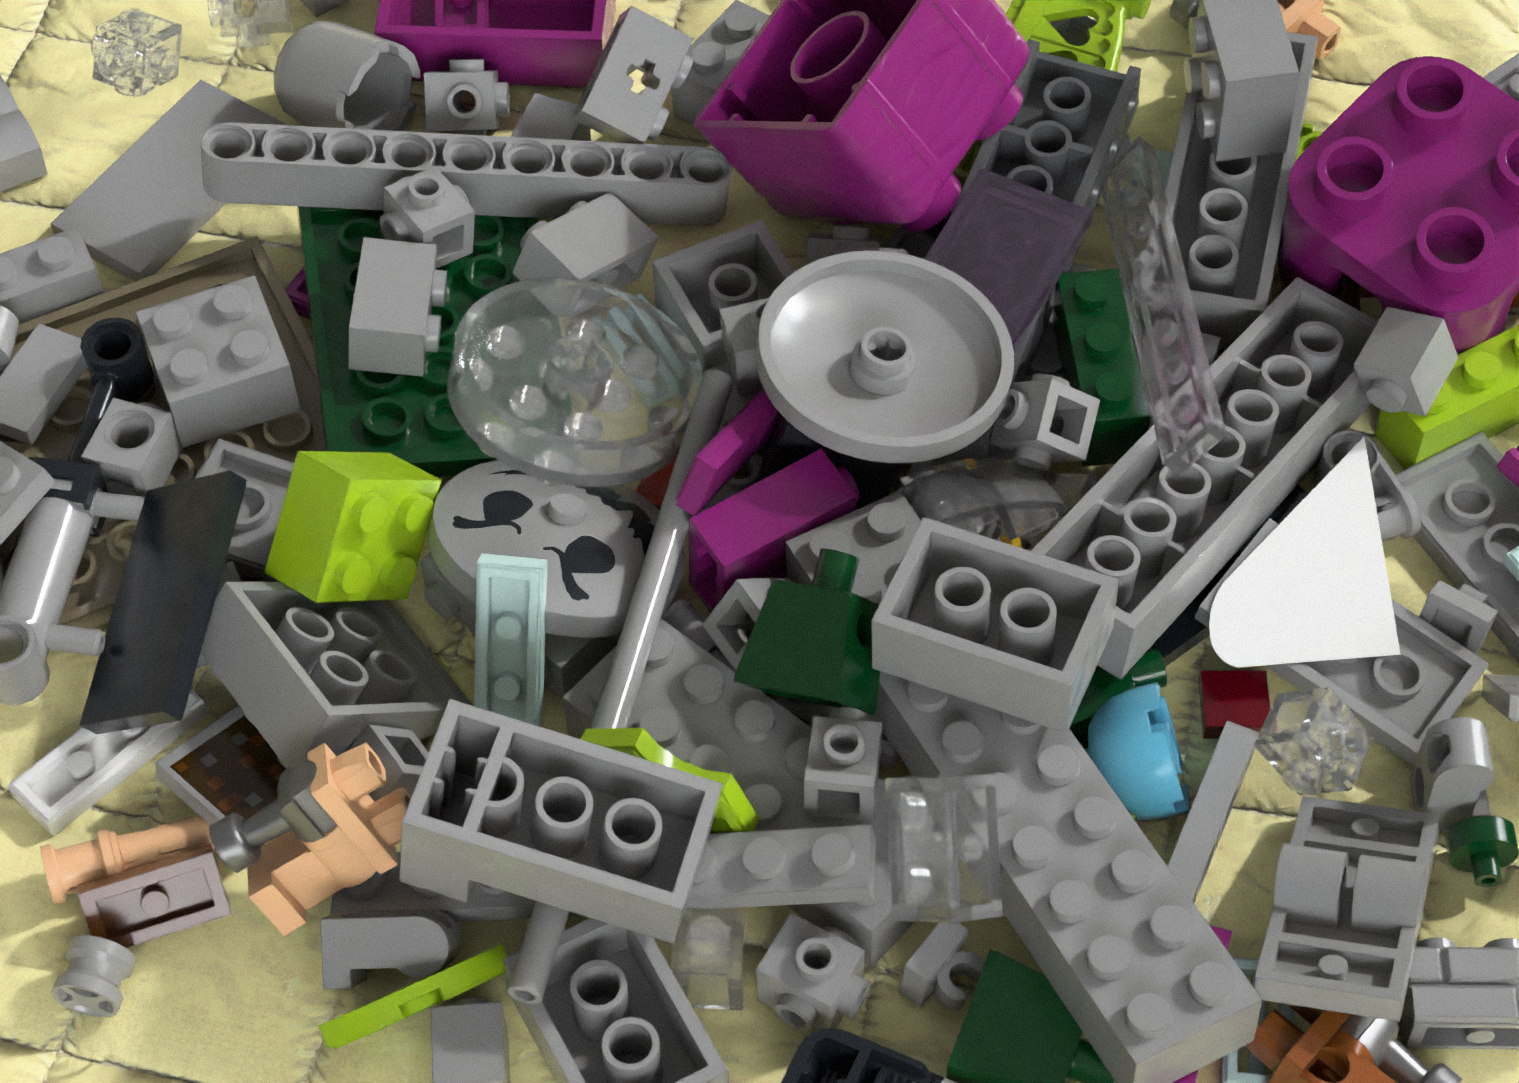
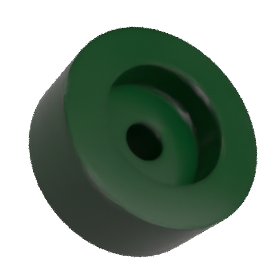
(1482, 847)

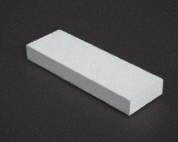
(93, 765)

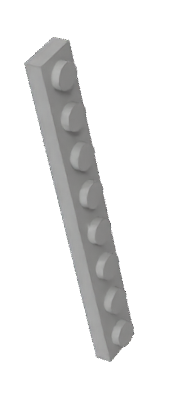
(733, 873)

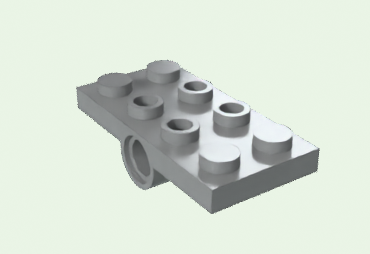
(1347, 908)

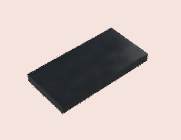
(164, 604)

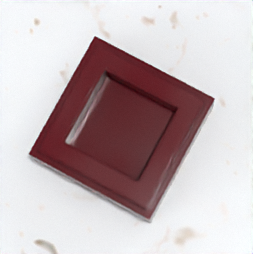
(1232, 697)

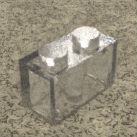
(944, 847)

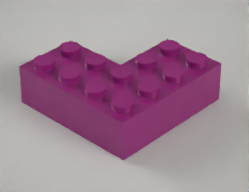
(525, 41)

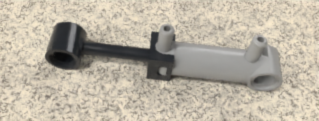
(63, 521)

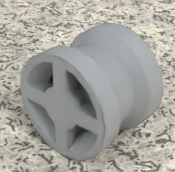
(93, 976)

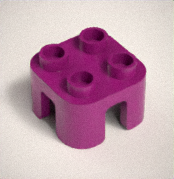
(1414, 199)

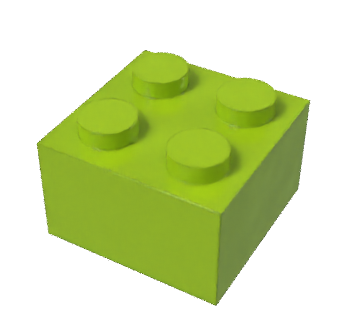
(352, 526)

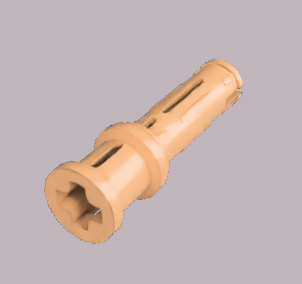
(113, 854)

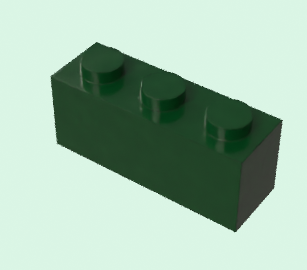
(1101, 359)

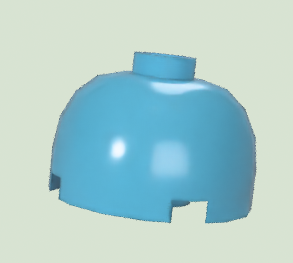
(1139, 753)

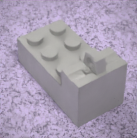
(555, 822)

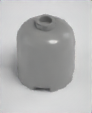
(345, 78)

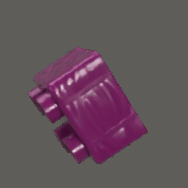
(866, 105)

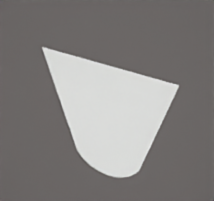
(1313, 583)

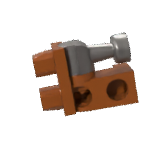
(1339, 1050)

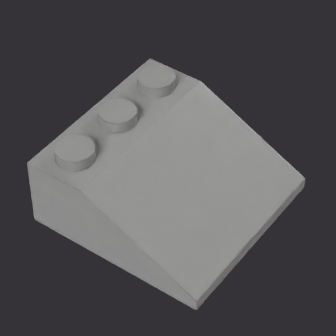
(322, 668)

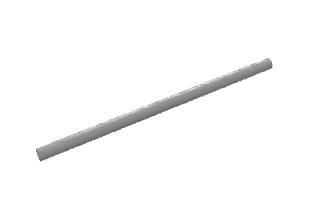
(630, 656)

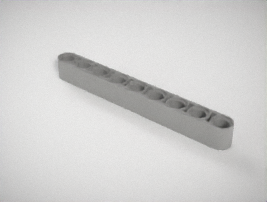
(496, 172)

